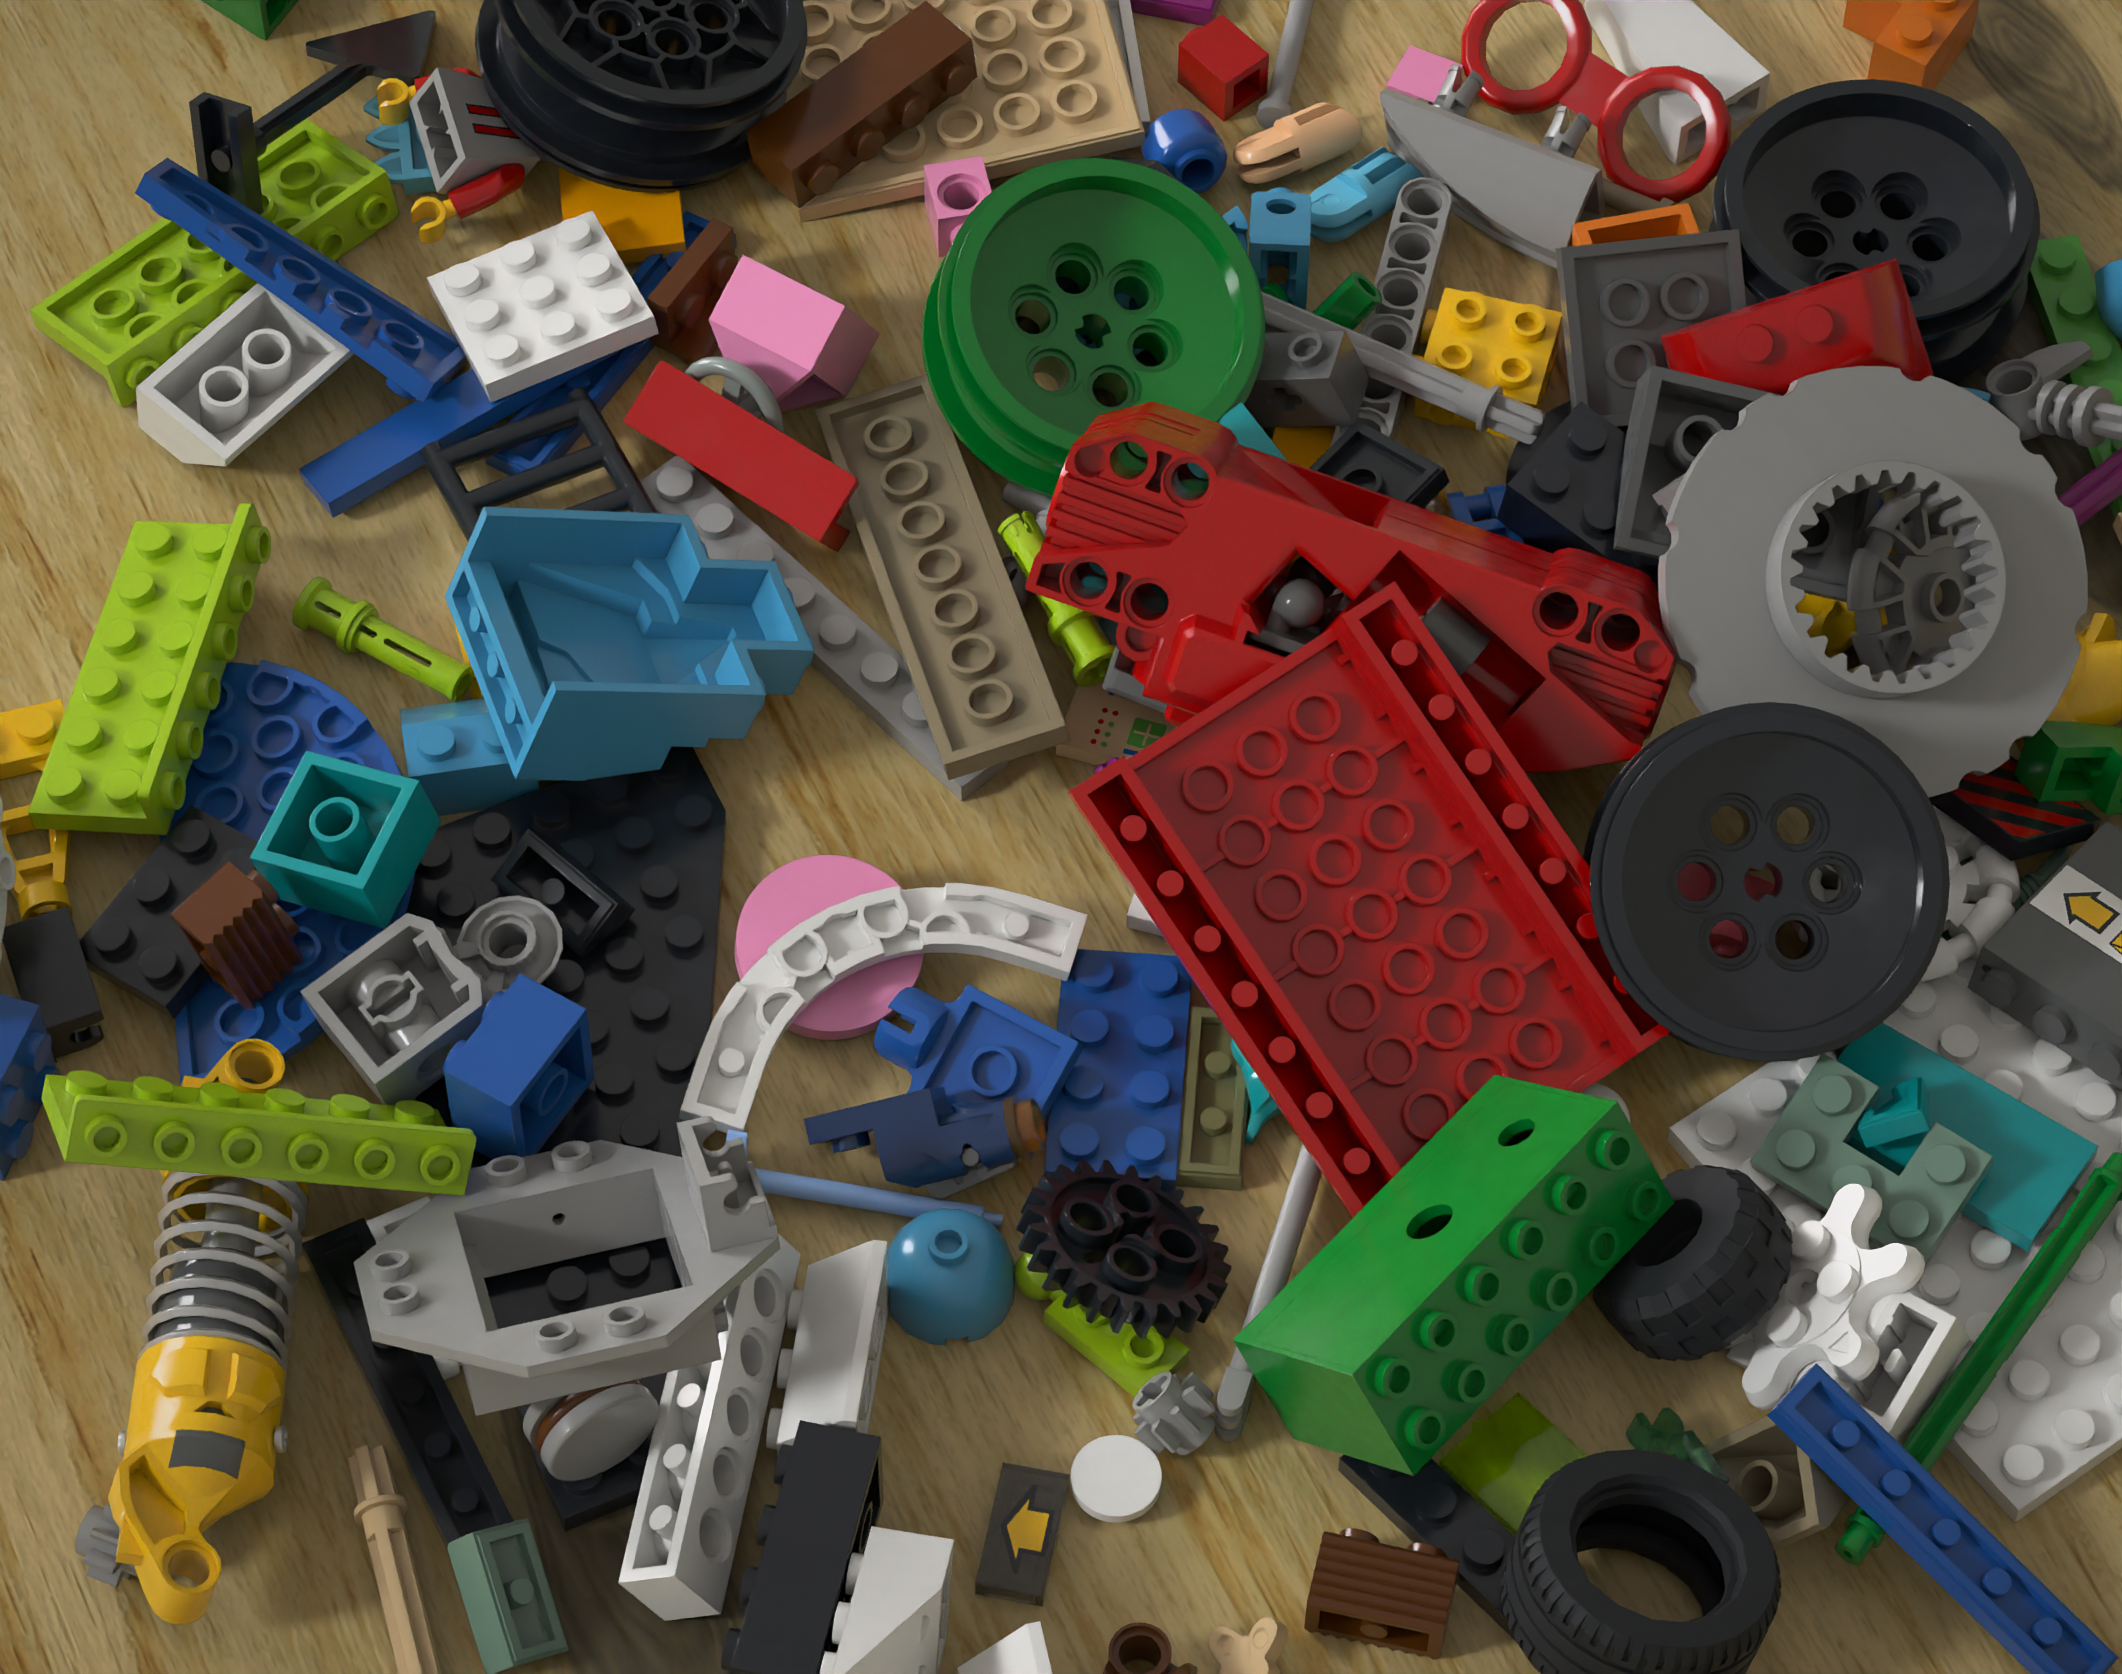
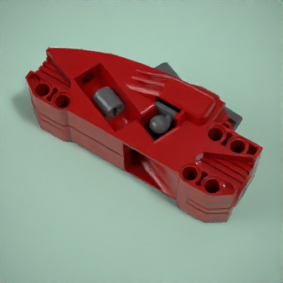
(1186, 547)

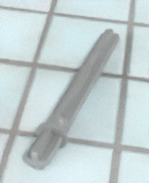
(1419, 378)

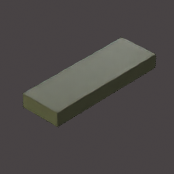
(1211, 1108)

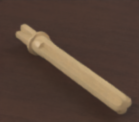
(382, 1516)

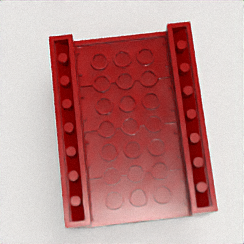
(1368, 894)

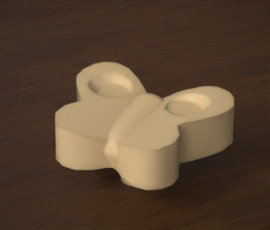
(1249, 1653)

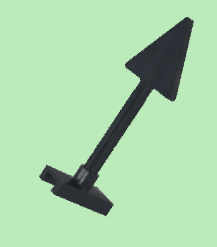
(230, 141)

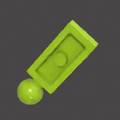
(1120, 1356)

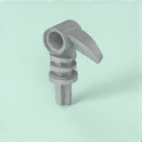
(2040, 404)

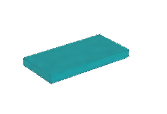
(2032, 1154)

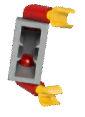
(464, 142)

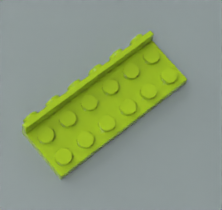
(170, 286)
(151, 676)
(256, 1134)

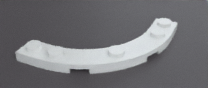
(849, 939)

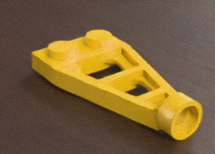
(24, 748)

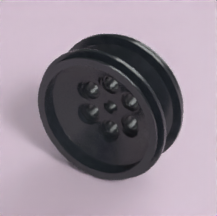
(640, 87)
(1878, 177)
(1863, 822)

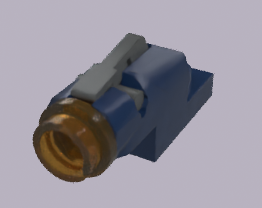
(933, 1146)

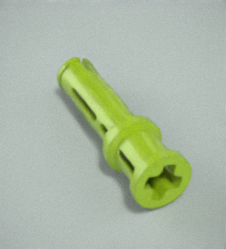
(361, 621)
(1067, 626)

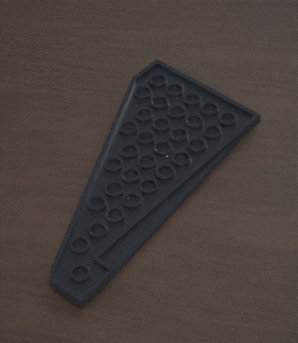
(647, 1007)

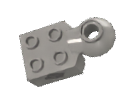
(414, 995)

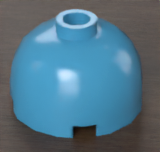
(949, 1276)

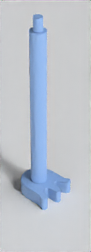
(856, 1195)

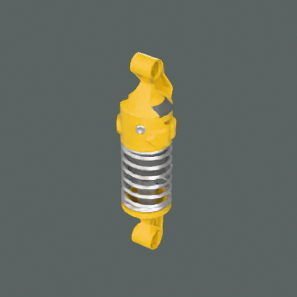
(212, 1364)

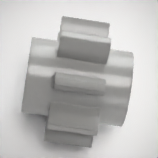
(1174, 1413)
(98, 1544)

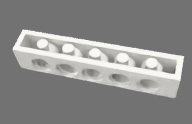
(707, 1453)

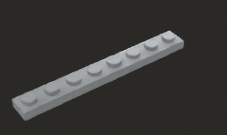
(843, 644)

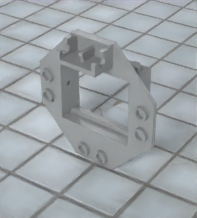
(428, 1275)

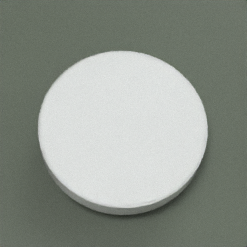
(1116, 1478)

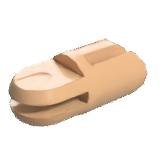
(1297, 143)

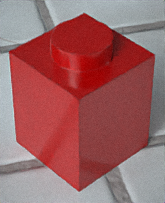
(1222, 67)

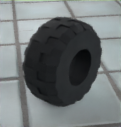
(1700, 1268)

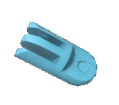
(1359, 195)

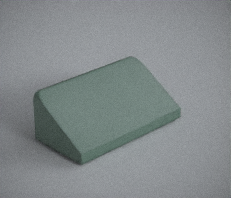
(507, 1596)

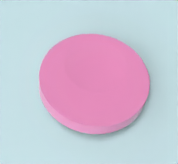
(795, 895)

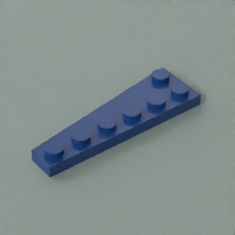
(365, 320)

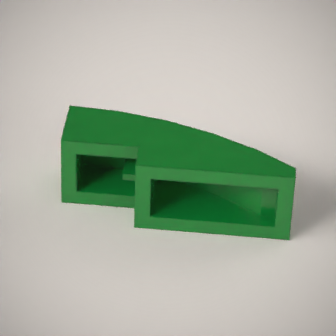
(2074, 764)

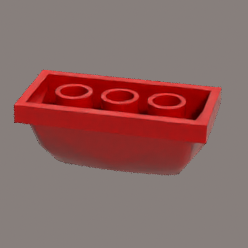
(1823, 327)

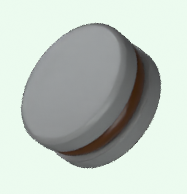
(591, 1428)

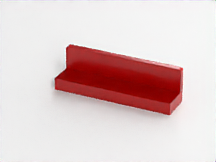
(744, 453)

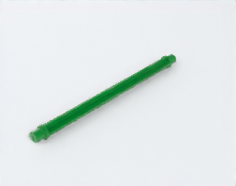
(1998, 1340)

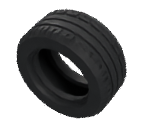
(1664, 1514)

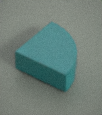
(1899, 1117)

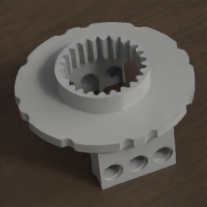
(1833, 435)

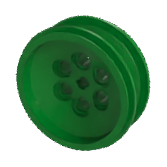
(1111, 233)

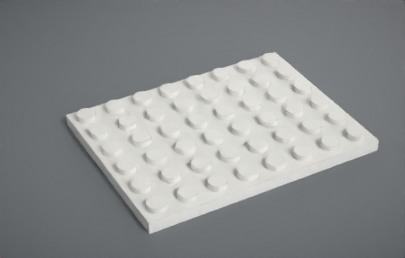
(2060, 1391)

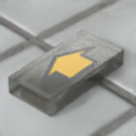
(1022, 1534)

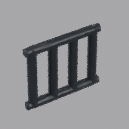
(602, 453)

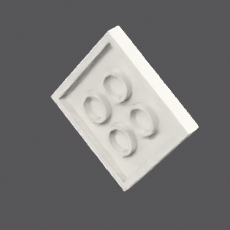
(542, 306)

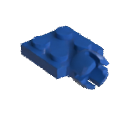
(977, 1049)

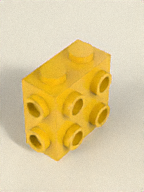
(1490, 345)

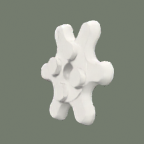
(1835, 1318)

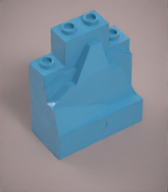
(617, 638)

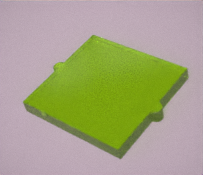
(1509, 1459)

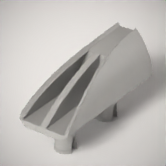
(1496, 180)

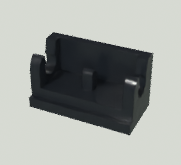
(55, 975)

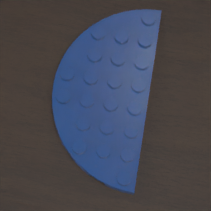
(246, 762)

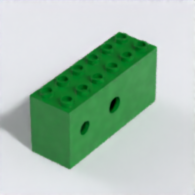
(1454, 1272)

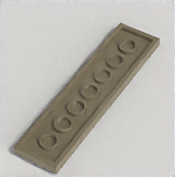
(942, 579)

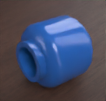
(1186, 148)

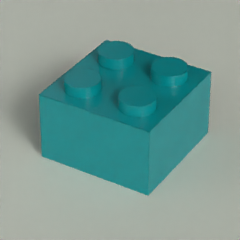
(346, 839)

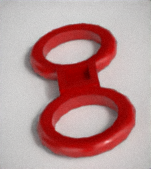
(1604, 95)

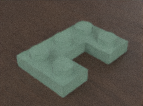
(1812, 1160)

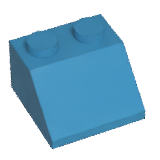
(459, 757)

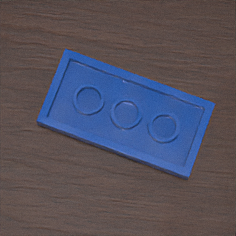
(1130, 1077)

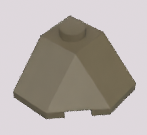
(1778, 1481)

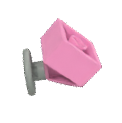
(782, 344)

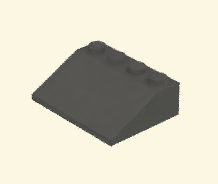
(1667, 430)

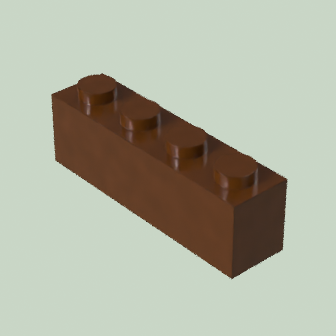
(862, 104)

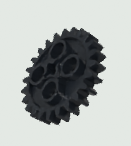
(1123, 1249)

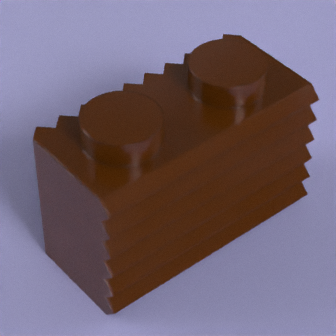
(239, 933)
(1382, 1593)

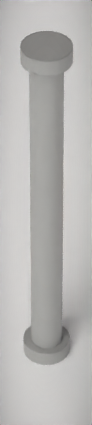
(1286, 64)

